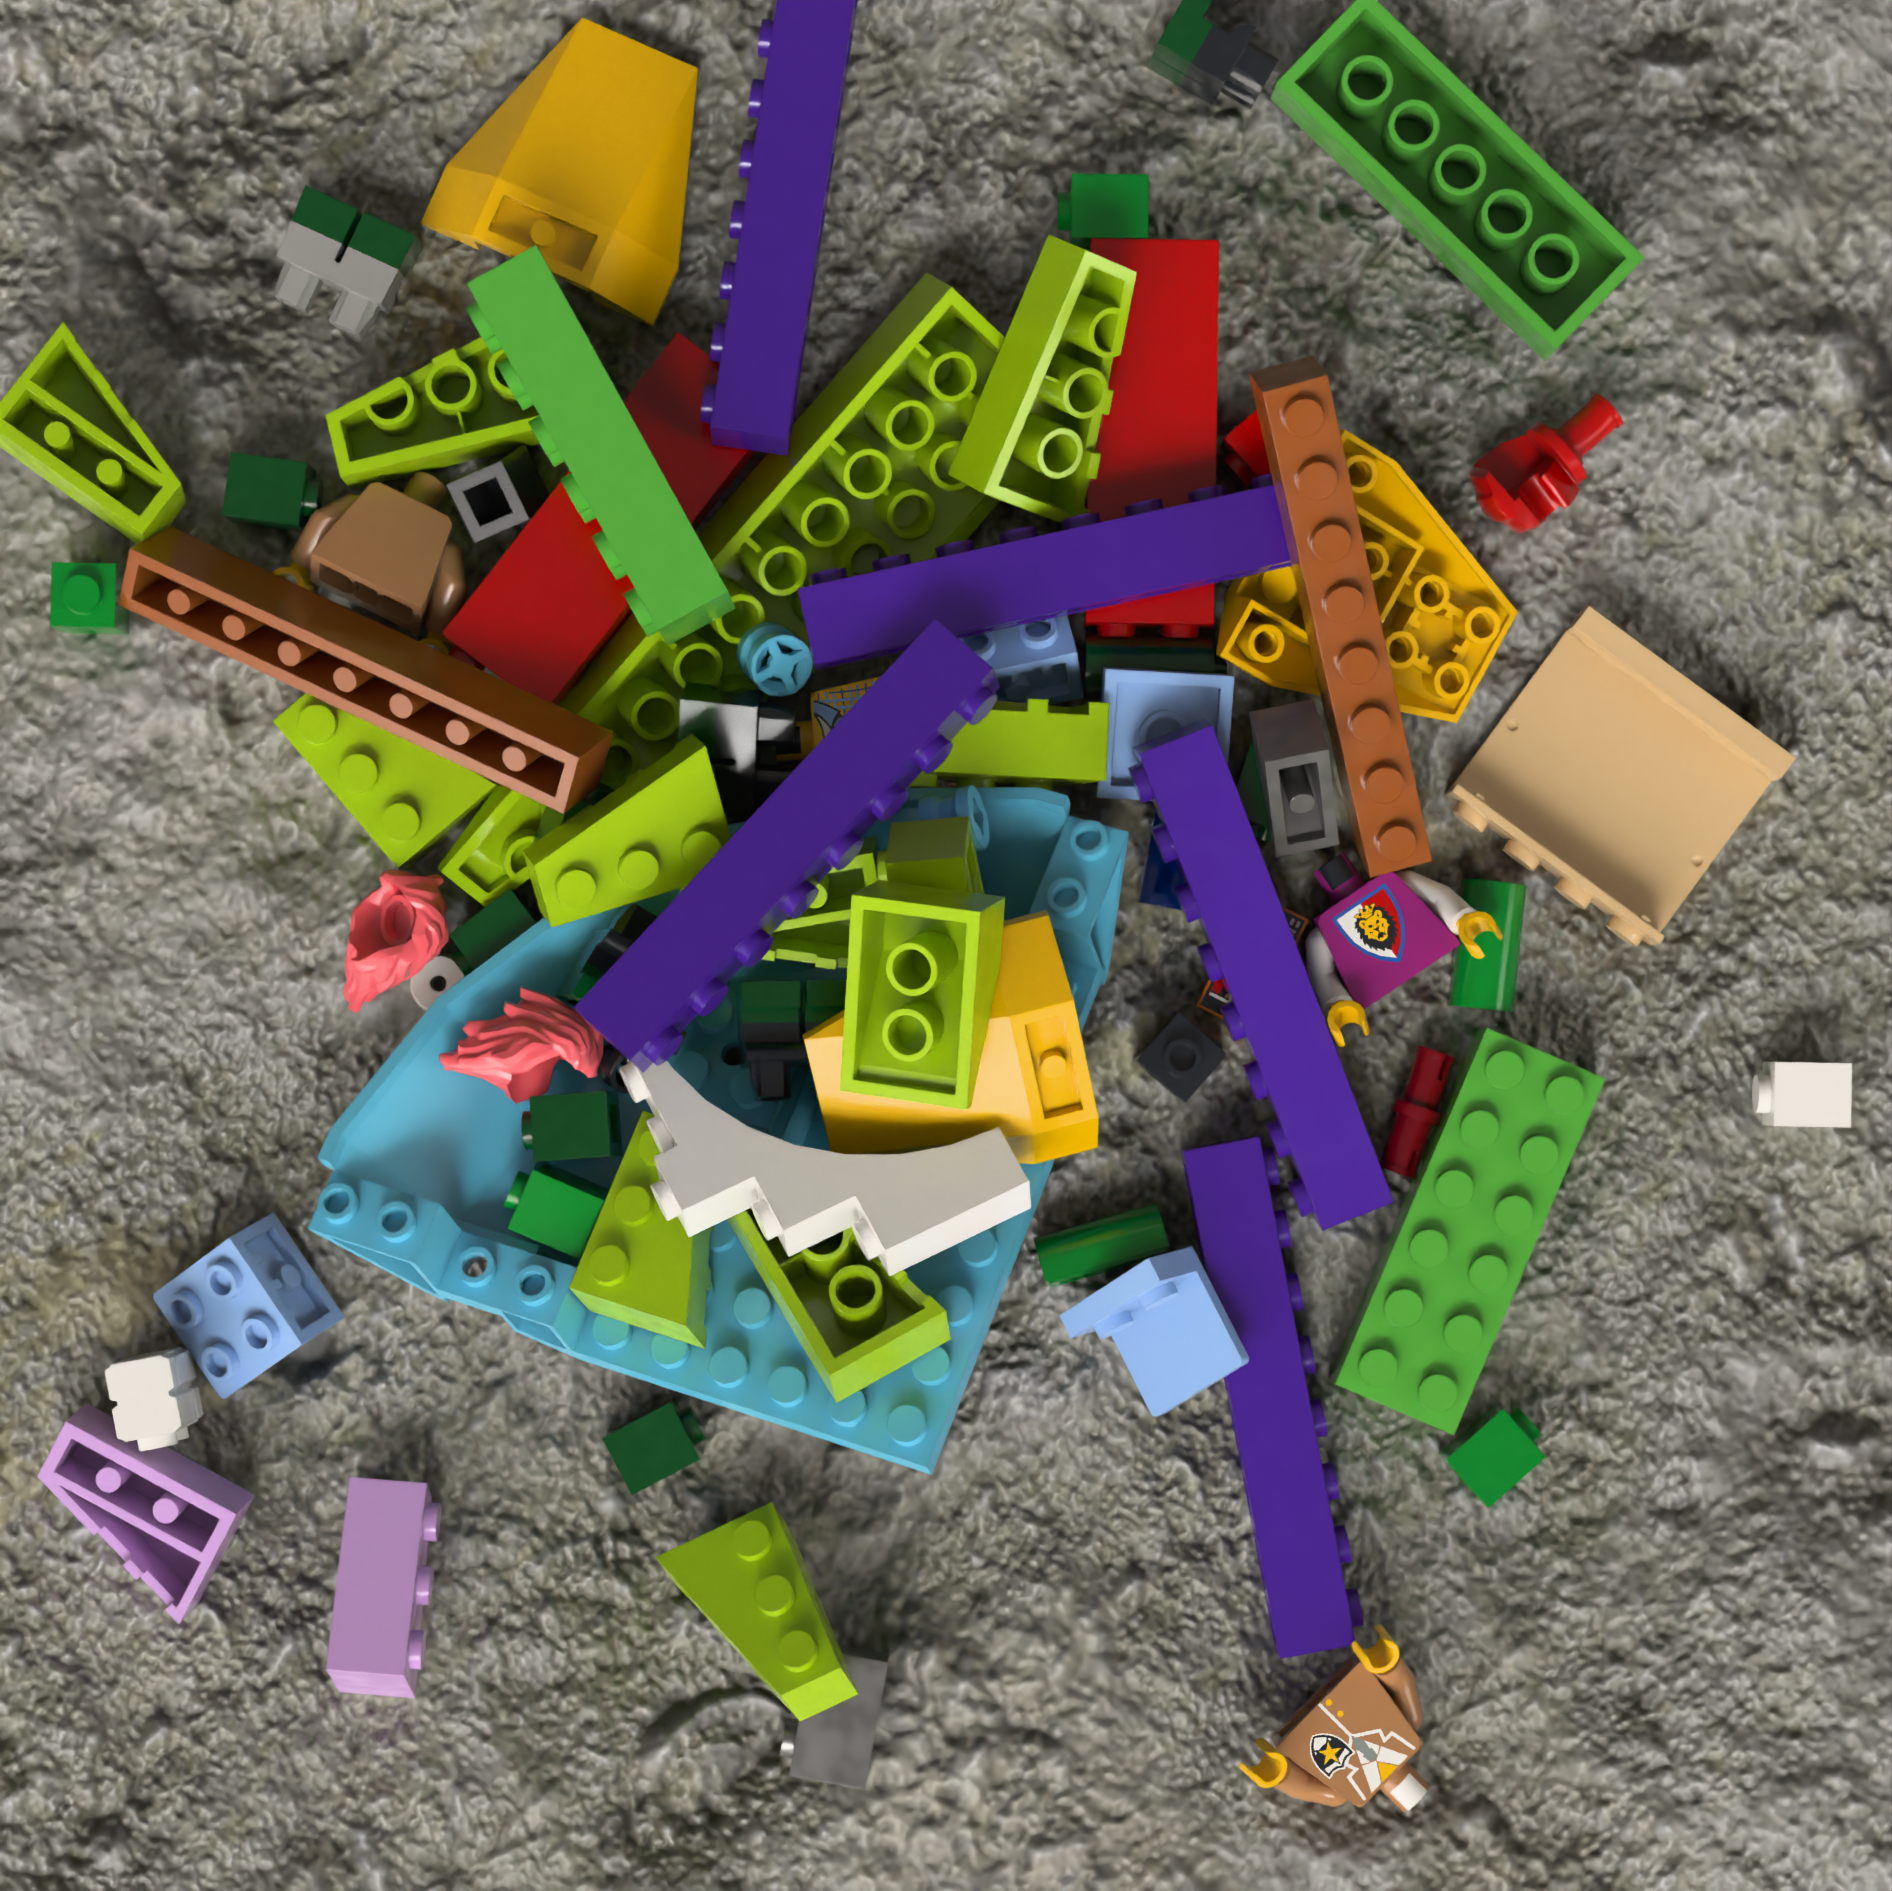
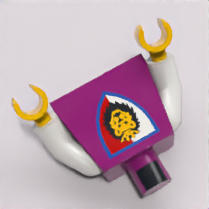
(1381, 937)

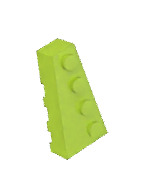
(1049, 386)
(430, 419)
(845, 1307)

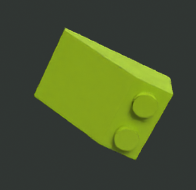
(919, 991)

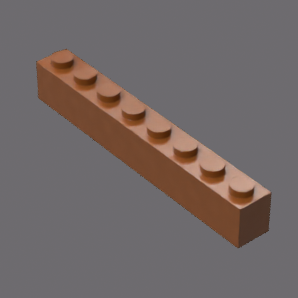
(1340, 614)
(366, 669)

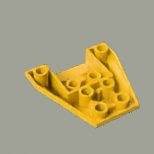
(585, 168)
(1431, 595)
(1028, 1078)

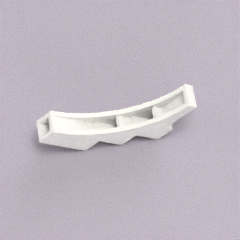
(895, 1203)

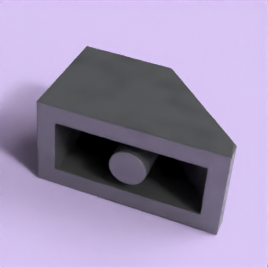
(1295, 777)

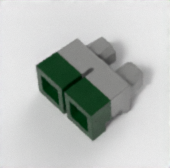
(346, 252)

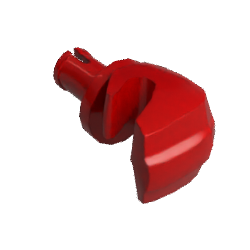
(1542, 469)

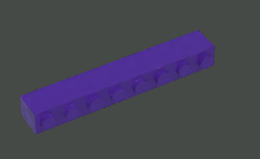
(779, 225)
(1045, 575)
(790, 846)
(1261, 973)
(1270, 1398)

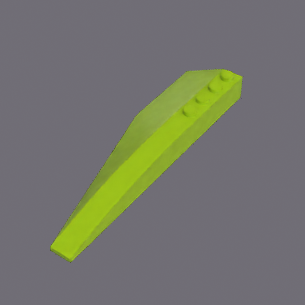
(856, 488)

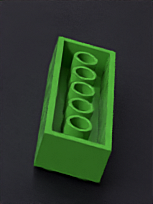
(1455, 176)
(596, 437)
(1466, 1229)

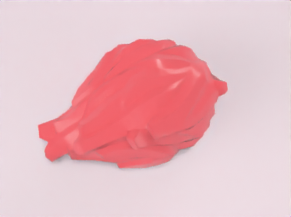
(394, 934)
(525, 1044)

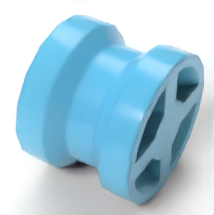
(785, 669)
(963, 803)

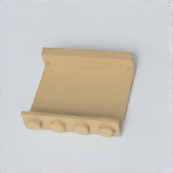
(1616, 777)

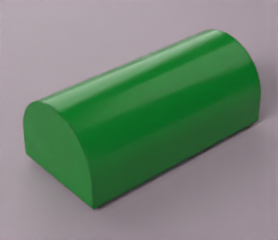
(1491, 980)
(1101, 1245)

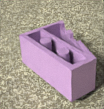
(148, 1505)
(382, 1587)

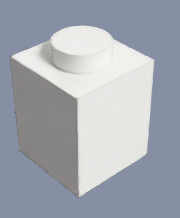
(1804, 1094)

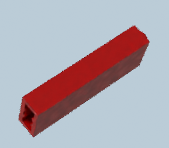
(1161, 411)
(551, 593)

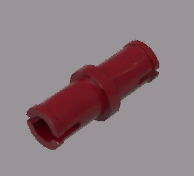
(1416, 1111)

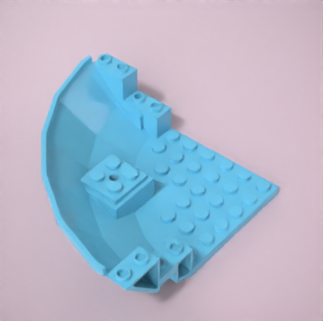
(435, 1152)

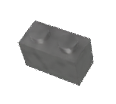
(840, 1740)

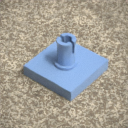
(1153, 704)

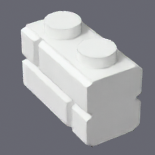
(154, 1397)

